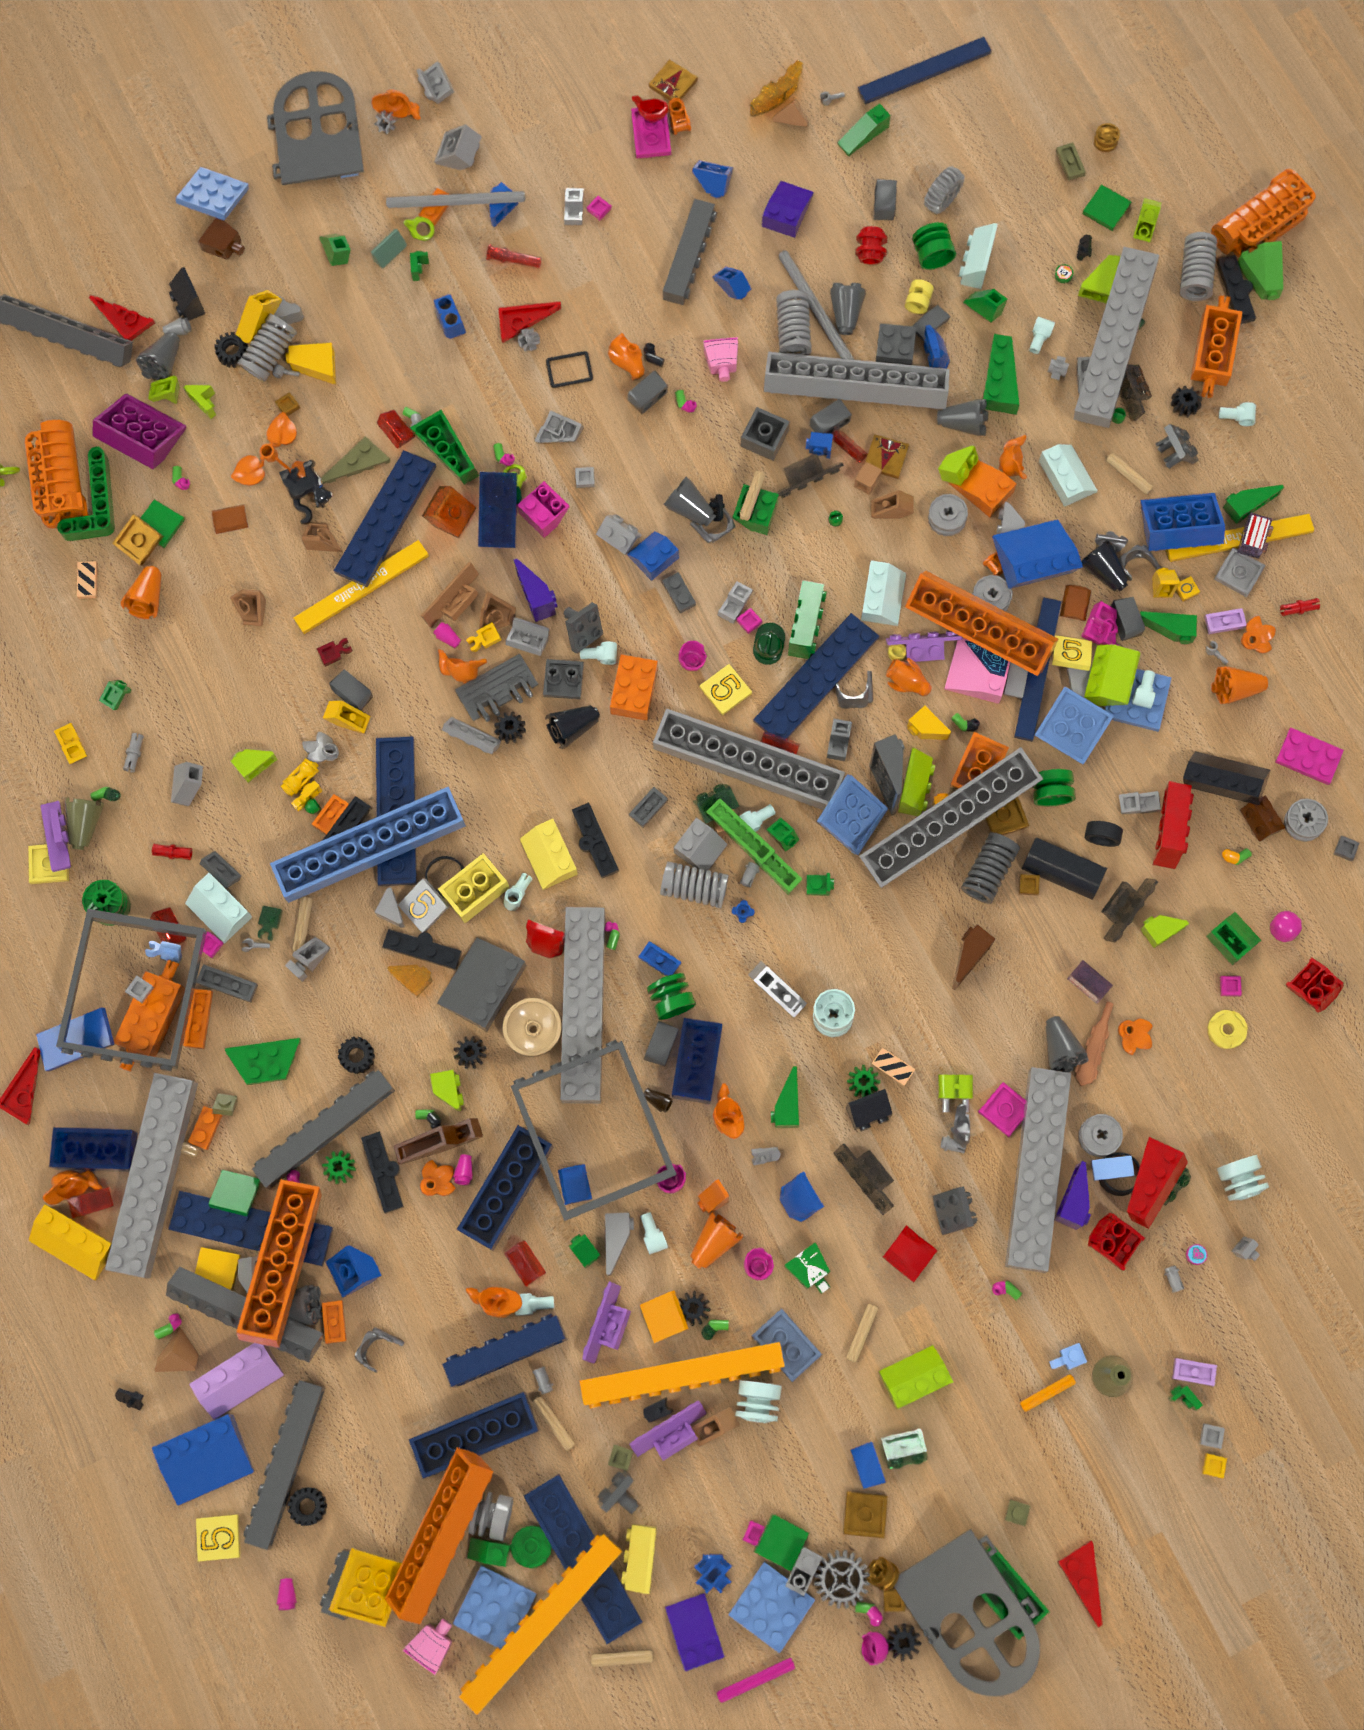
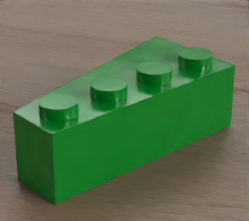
(1001, 377)

